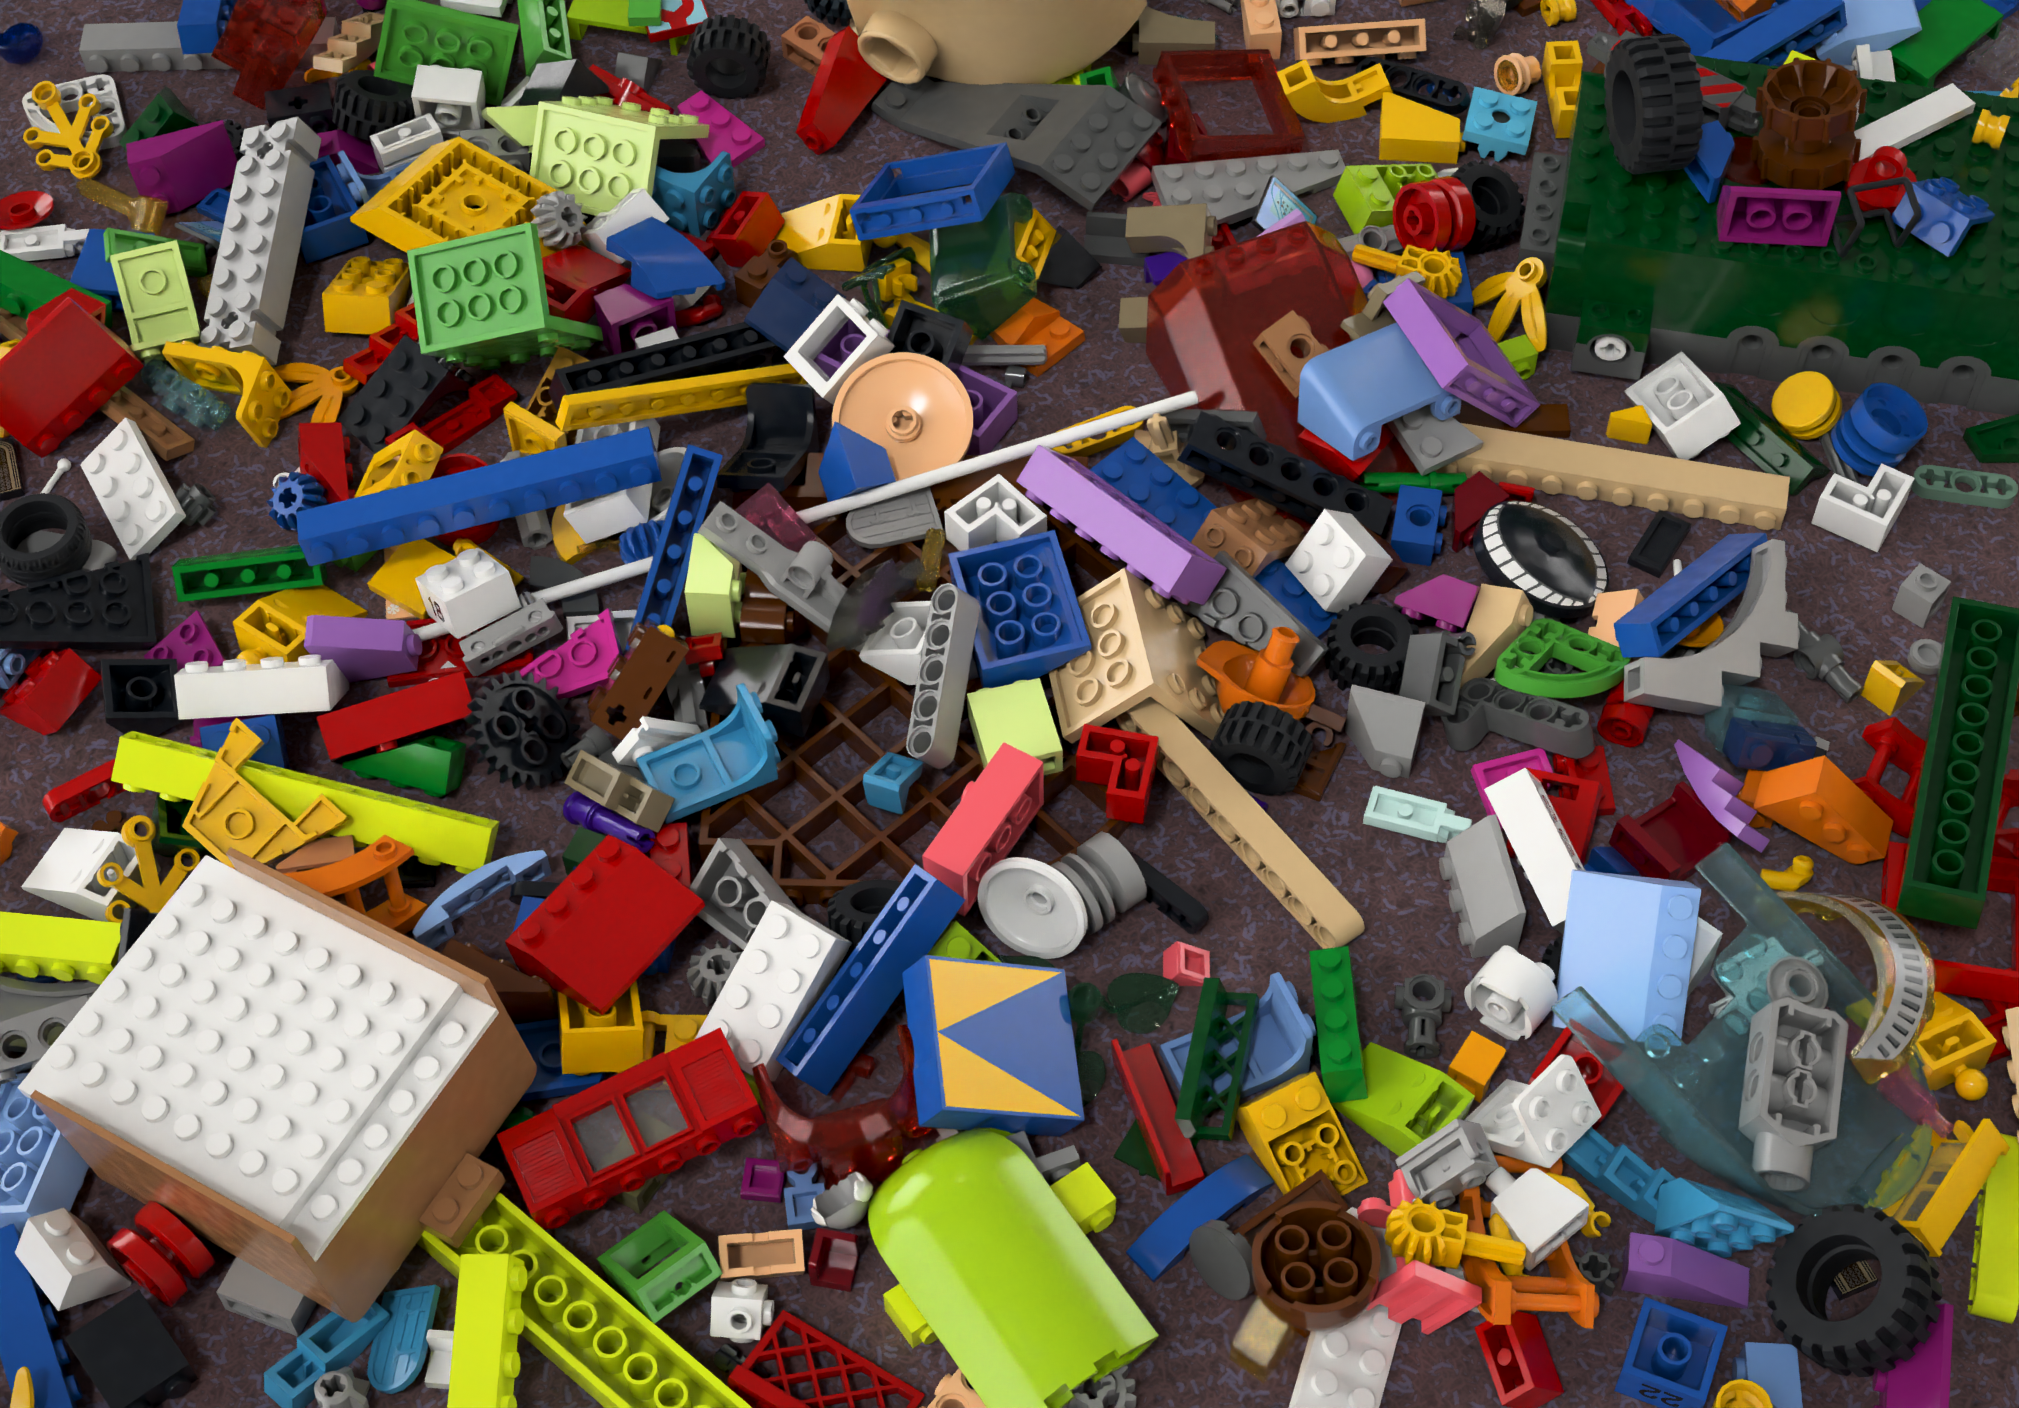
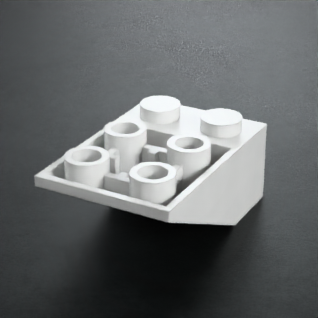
(71, 867)

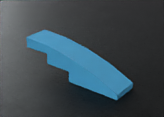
(1618, 1173)

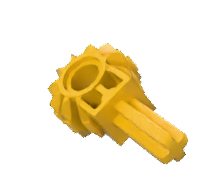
(1438, 268)
(1440, 1237)

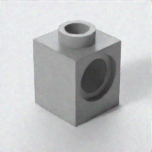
(1921, 595)

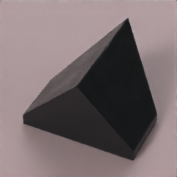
(1068, 262)

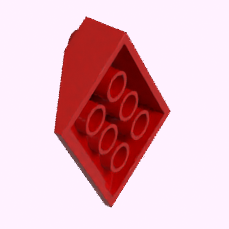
(61, 377)
(603, 925)

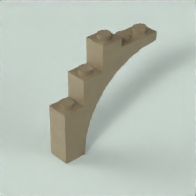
(1164, 32)

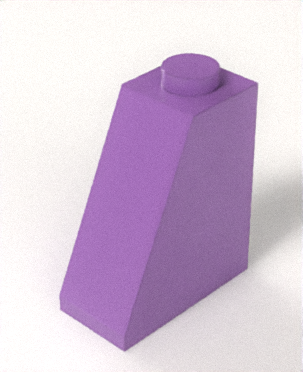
(363, 645)

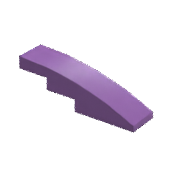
(1718, 793)

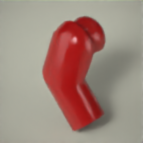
(710, 310)

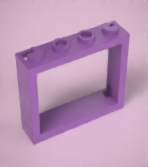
(1466, 365)

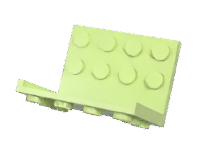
(602, 147)

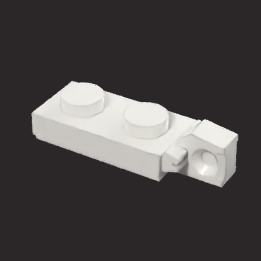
(43, 242)

